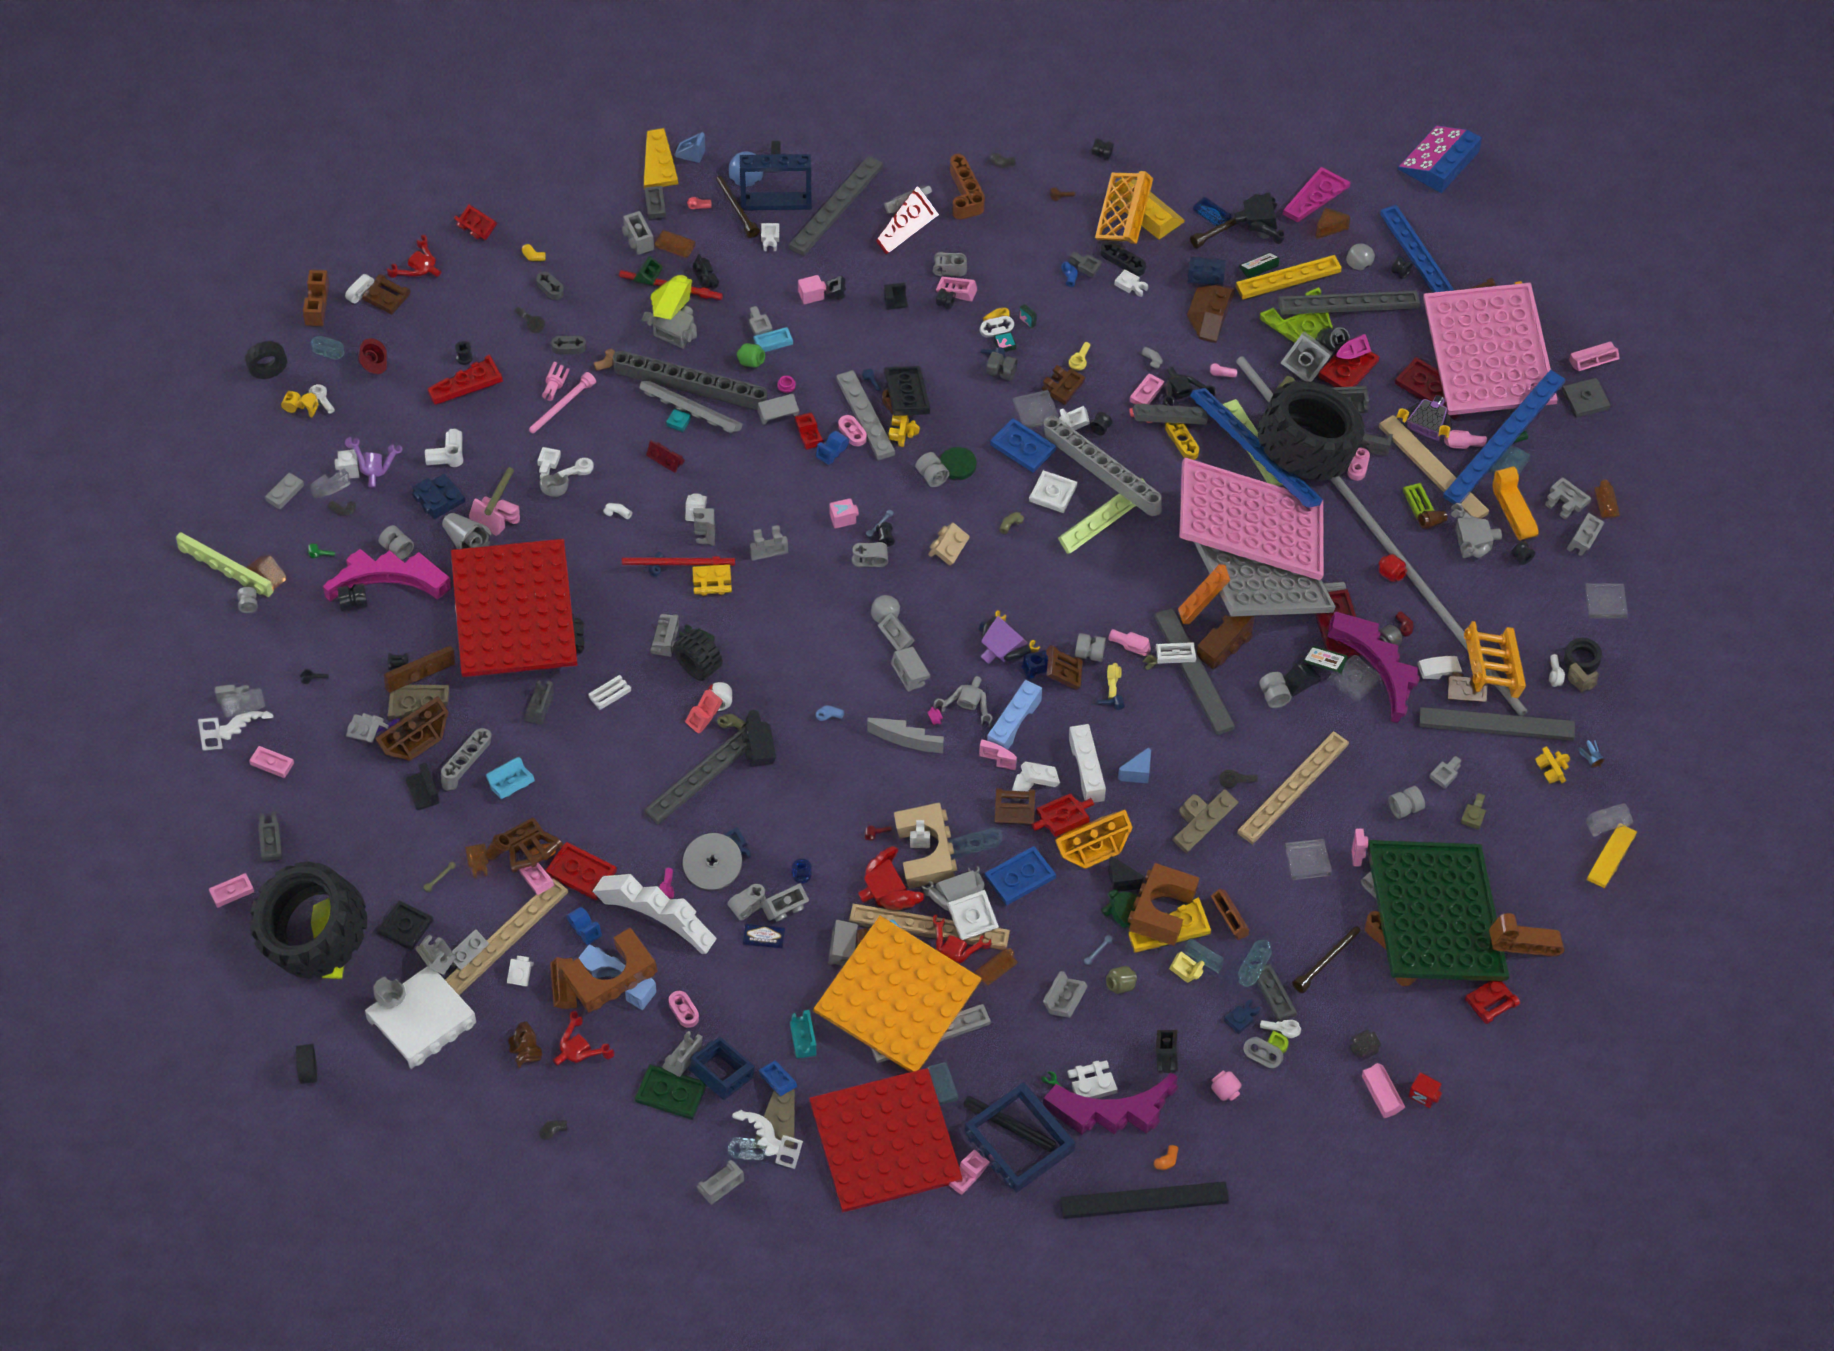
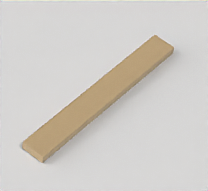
(1428, 463)
(1292, 787)
(923, 925)
(507, 936)

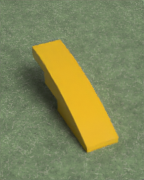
(1611, 856)

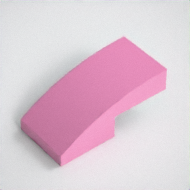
(1004, 757)
(971, 1169)

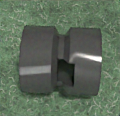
(997, 361)

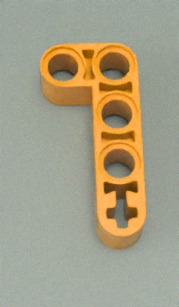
(1513, 504)

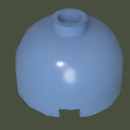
(734, 171)

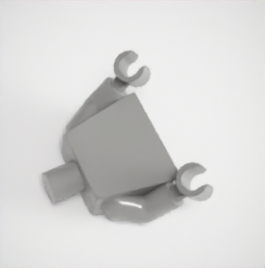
(675, 331)
(1473, 533)
(955, 888)

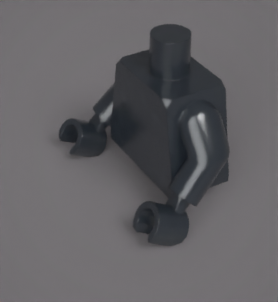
(1261, 216)

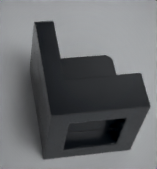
(895, 296)

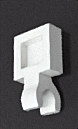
(548, 459)
(919, 838)

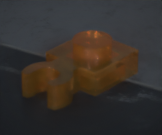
(477, 859)

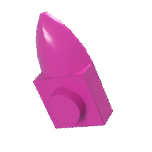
(1354, 347)

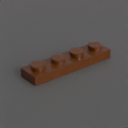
(419, 669)

